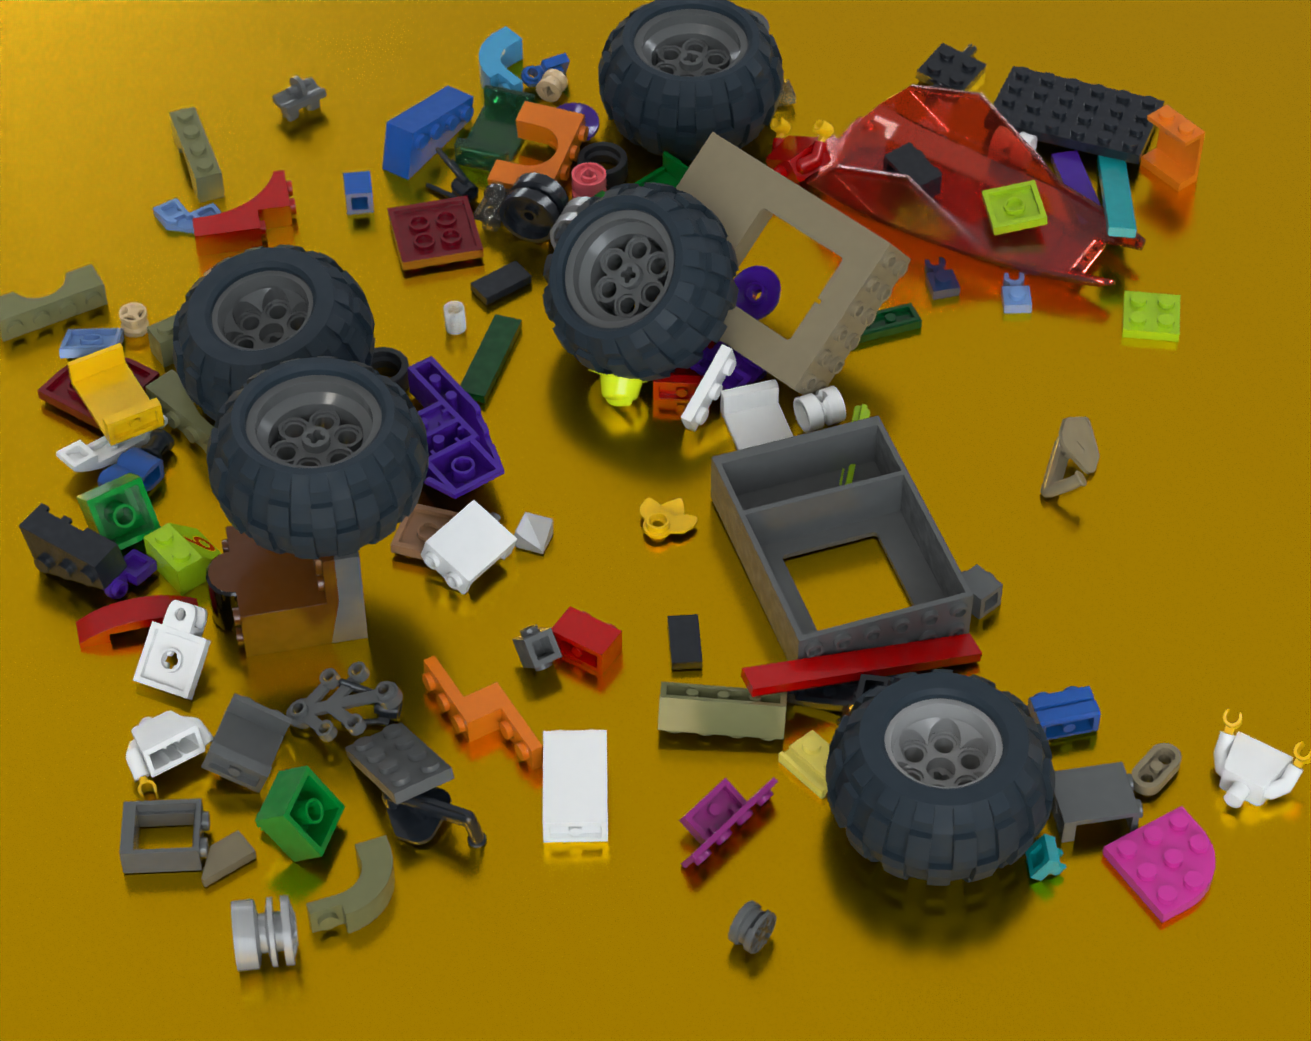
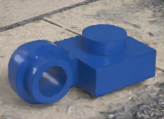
(557, 62)

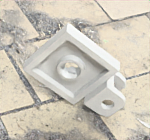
(176, 634)

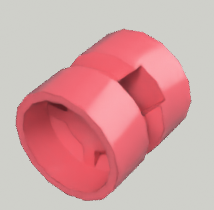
(588, 179)

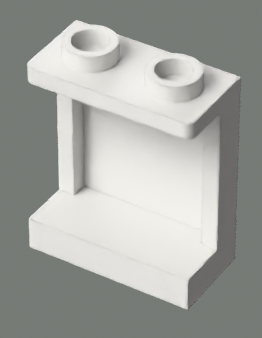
(467, 546)

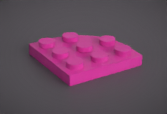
(1166, 862)

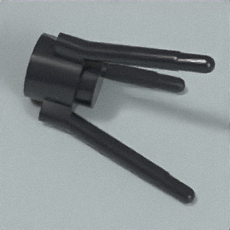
(460, 186)
(385, 716)

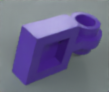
(138, 569)

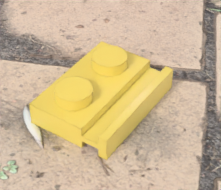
(808, 761)

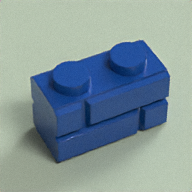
(1065, 712)

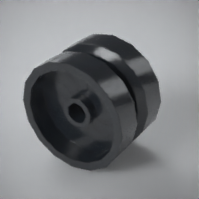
(533, 207)

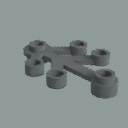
(305, 711)

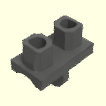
(299, 95)

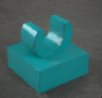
(1044, 858)

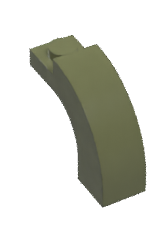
(365, 898)

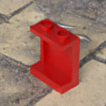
(680, 384)

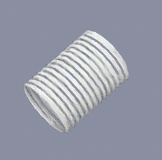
(448, 315)

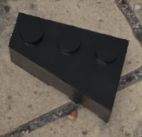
(70, 552)

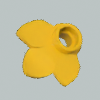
(665, 518)

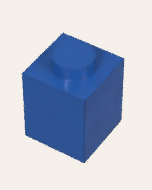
(358, 192)

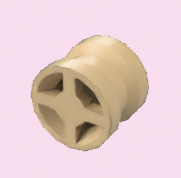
(552, 85)
(134, 319)

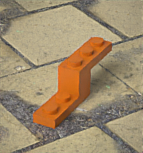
(482, 713)

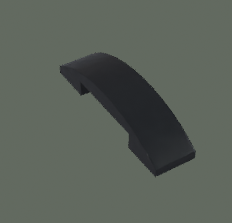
(835, 696)

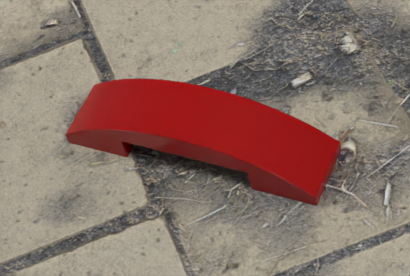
(124, 616)

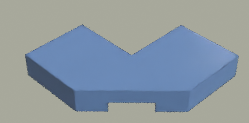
(177, 218)

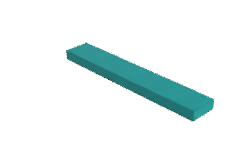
(1116, 197)

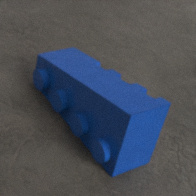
(423, 128)

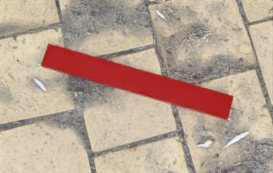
(850, 665)

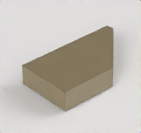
(226, 857)

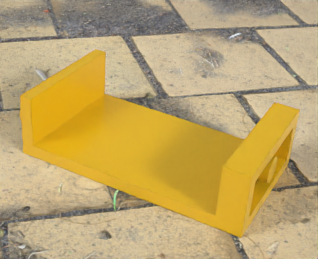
(114, 395)

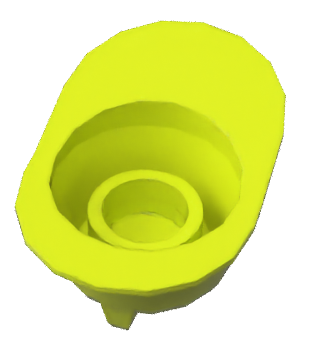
(619, 390)

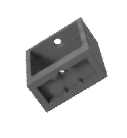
(163, 813)

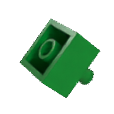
(120, 510)
(300, 813)

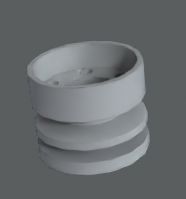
(263, 933)

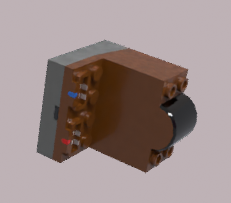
(283, 599)

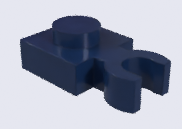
(939, 281)

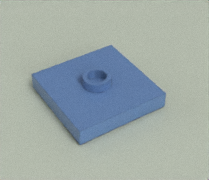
(87, 341)

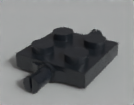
(951, 68)

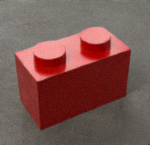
(587, 640)

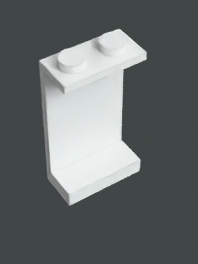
(754, 414)
(575, 786)

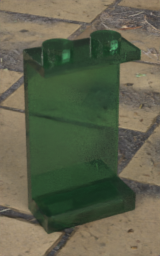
(494, 130)

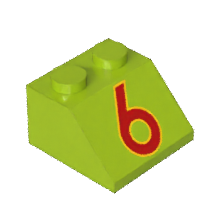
(180, 555)

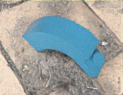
(497, 54)

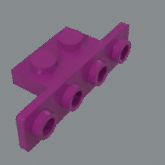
(716, 813)

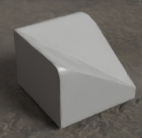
(534, 532)

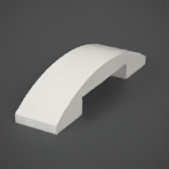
(99, 452)

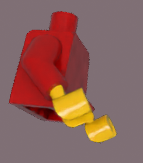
(799, 155)

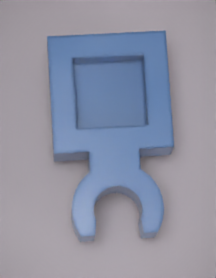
(1016, 296)

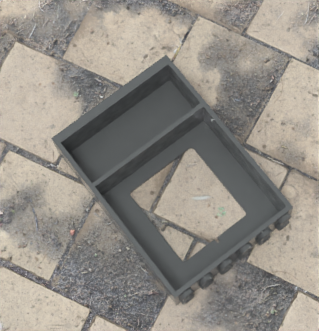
(789, 502)

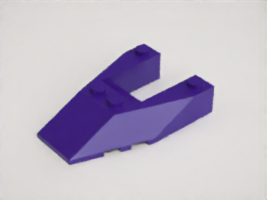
(455, 430)

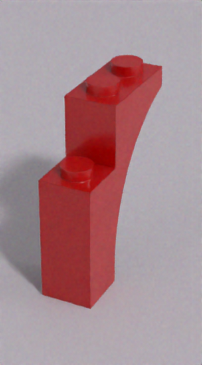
(247, 224)

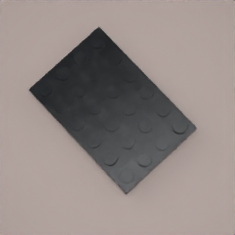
(1077, 114)

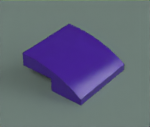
(744, 373)

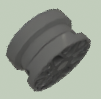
(752, 927)

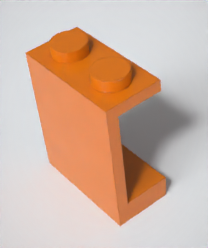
(1177, 150)

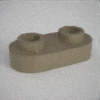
(1152, 769)

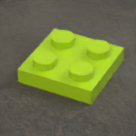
(1014, 207)
(1151, 316)

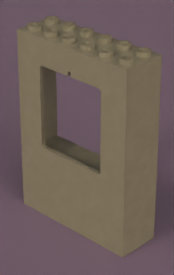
(744, 200)

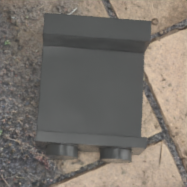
(246, 742)
(1094, 796)

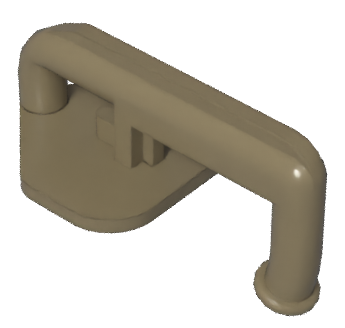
(1074, 442)

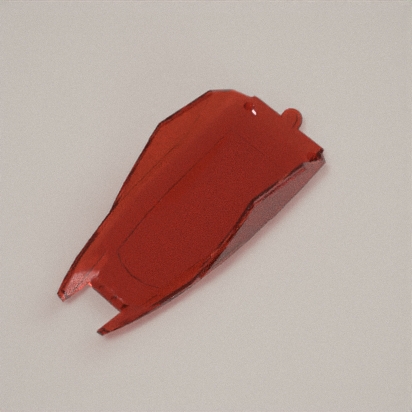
(974, 153)

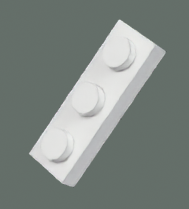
(709, 388)

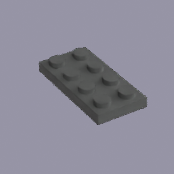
(399, 763)

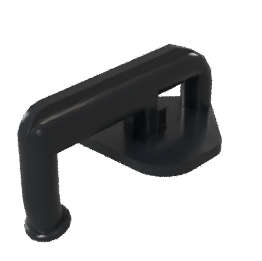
(422, 815)

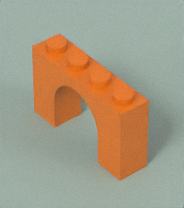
(547, 125)

